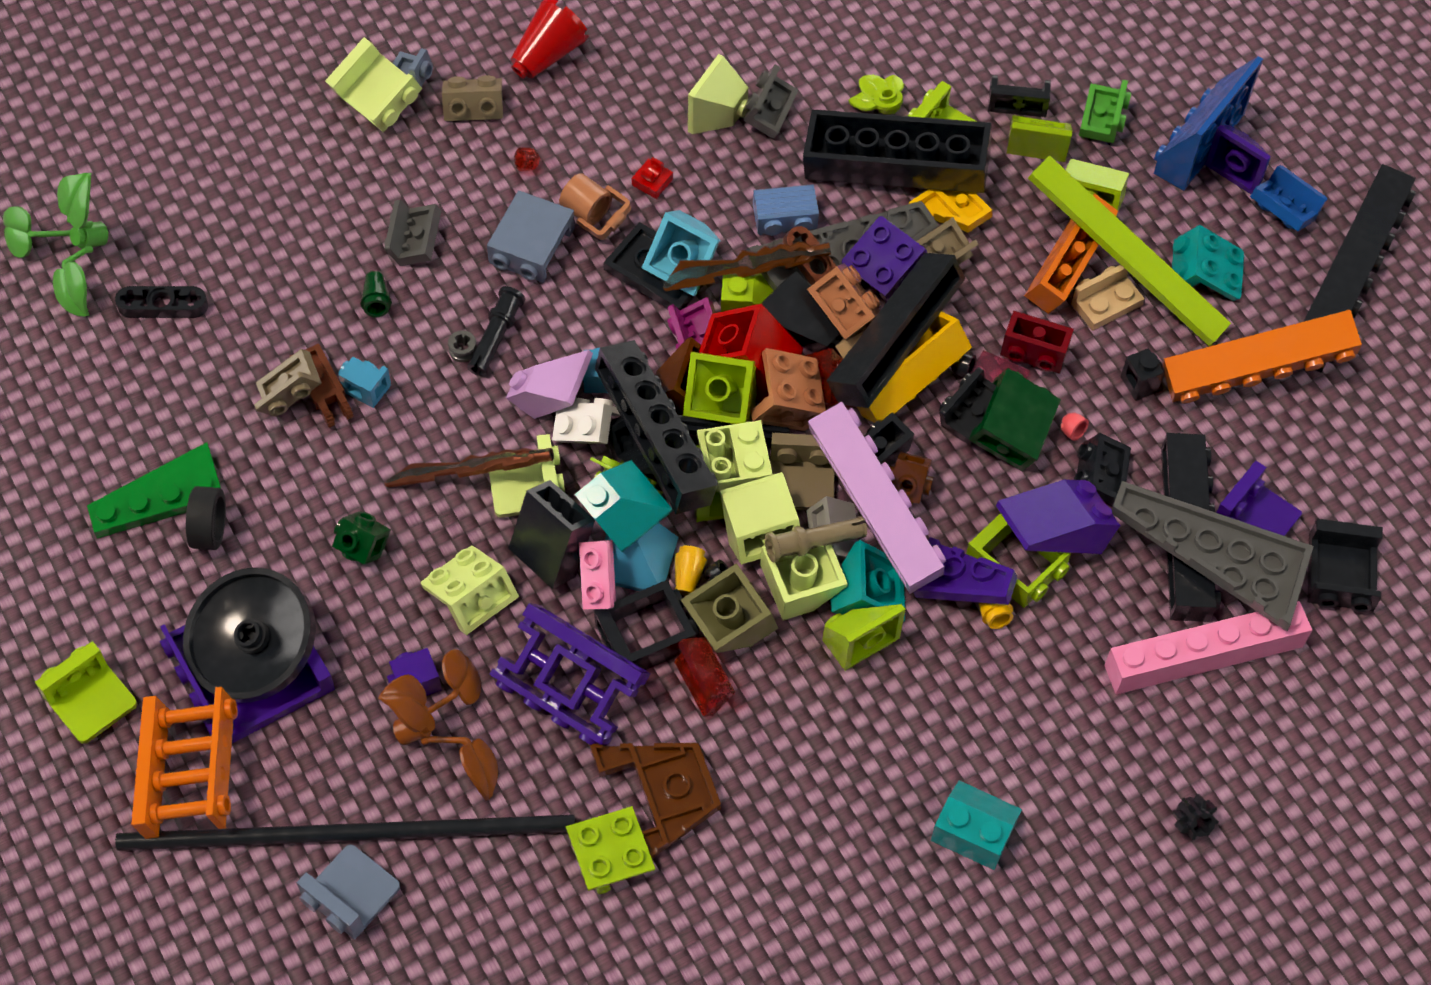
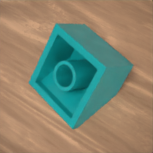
(975, 824)

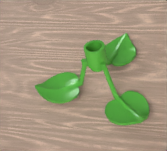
(73, 201)

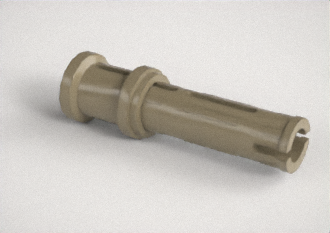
(800, 540)

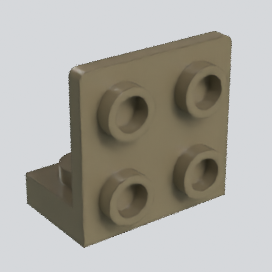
(804, 468)

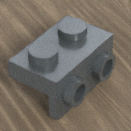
(771, 102)
(412, 233)

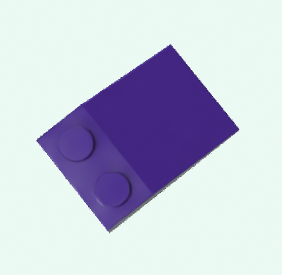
(1060, 518)

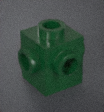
(360, 537)

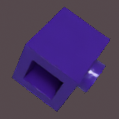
(418, 665)

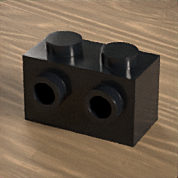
(890, 438)

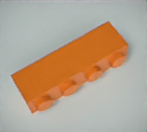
(1063, 266)

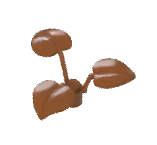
(408, 700)

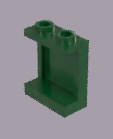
(1016, 420)

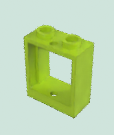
(1023, 595)

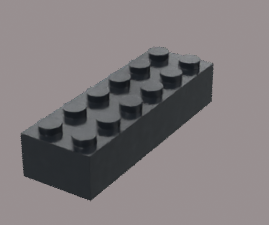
(897, 151)

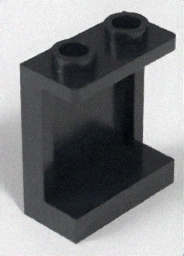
(1344, 565)

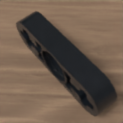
(151, 293)

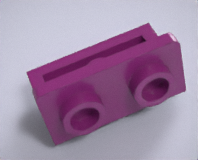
(691, 320)

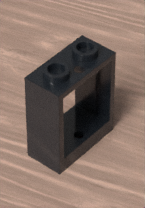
(657, 652)

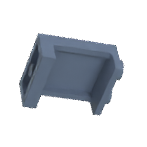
(529, 236)

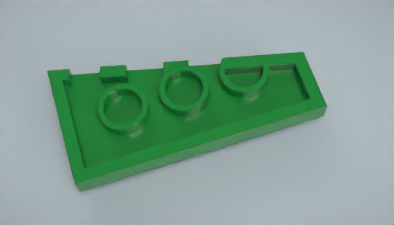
(155, 494)

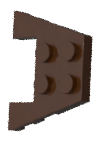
(673, 784)

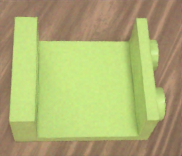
(373, 85)

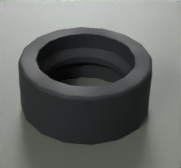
(205, 518)

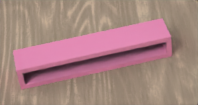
(1202, 649)

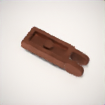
(329, 389)

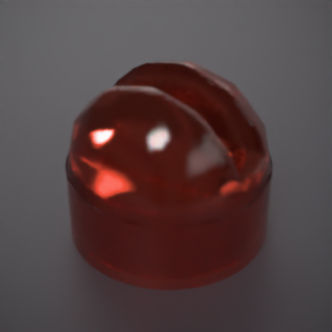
(526, 159)

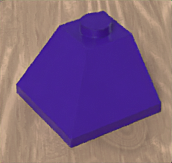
(1237, 158)

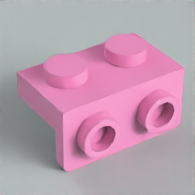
(597, 574)

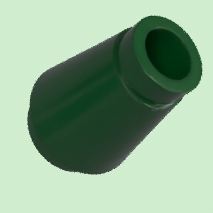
(375, 295)

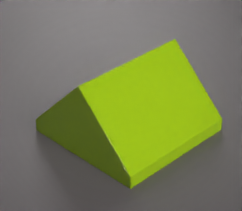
(1039, 138)

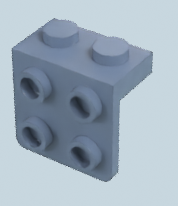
(349, 891)

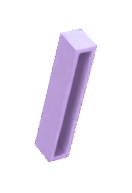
(876, 497)

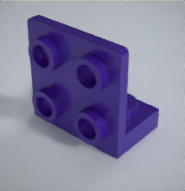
(884, 257)
(1258, 505)

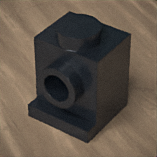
(1148, 371)

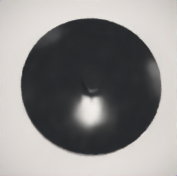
(249, 634)

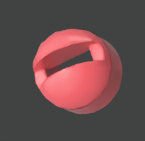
(1074, 425)

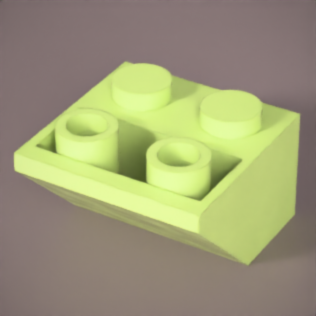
(735, 453)
(756, 510)

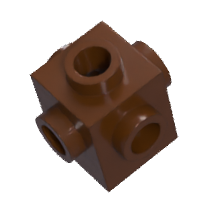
(912, 476)

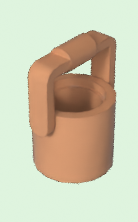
(592, 203)

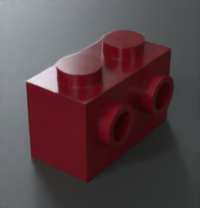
(1036, 342)

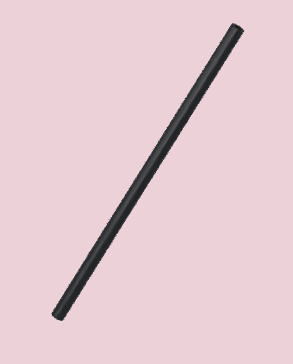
(345, 832)

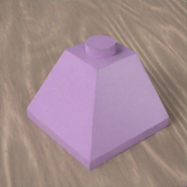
(549, 385)

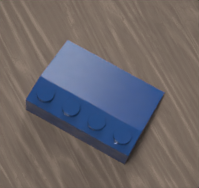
(1191, 143)

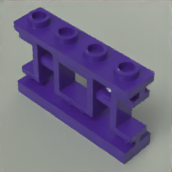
(581, 652)

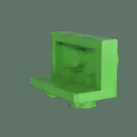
(1103, 112)

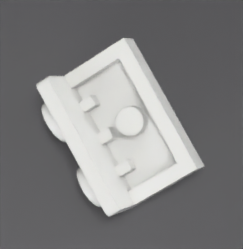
(584, 422)

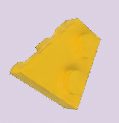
(964, 207)

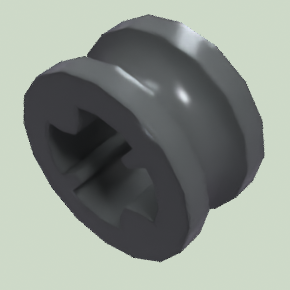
(462, 337)

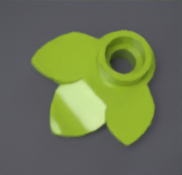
(879, 94)

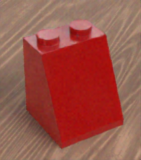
(745, 335)

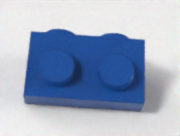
(1289, 198)

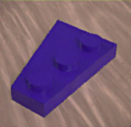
(969, 579)

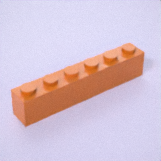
(1262, 356)

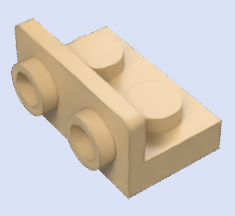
(1106, 297)

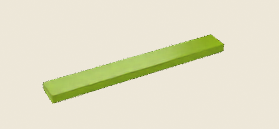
(1129, 250)

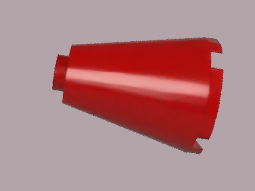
(547, 39)

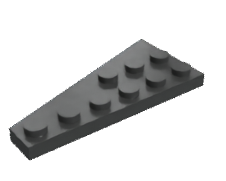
(912, 219)
(1239, 557)

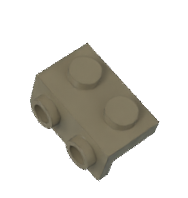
(472, 98)
(948, 240)
(287, 384)

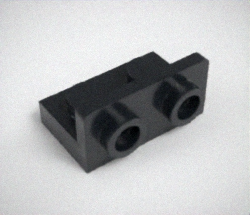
(1104, 465)

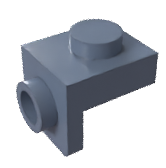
(418, 66)

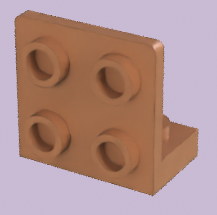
(845, 299)
(792, 390)

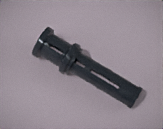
(500, 320)

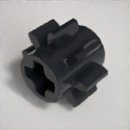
(1195, 816)

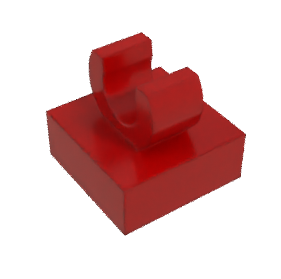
(652, 177)

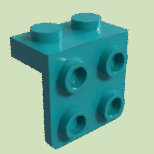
(1209, 260)

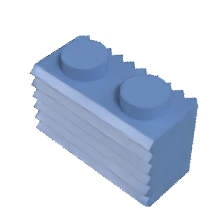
(785, 208)

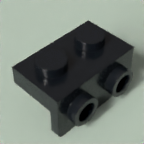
(967, 406)

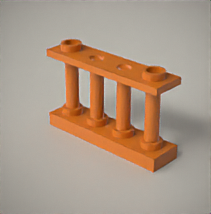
(155, 749)

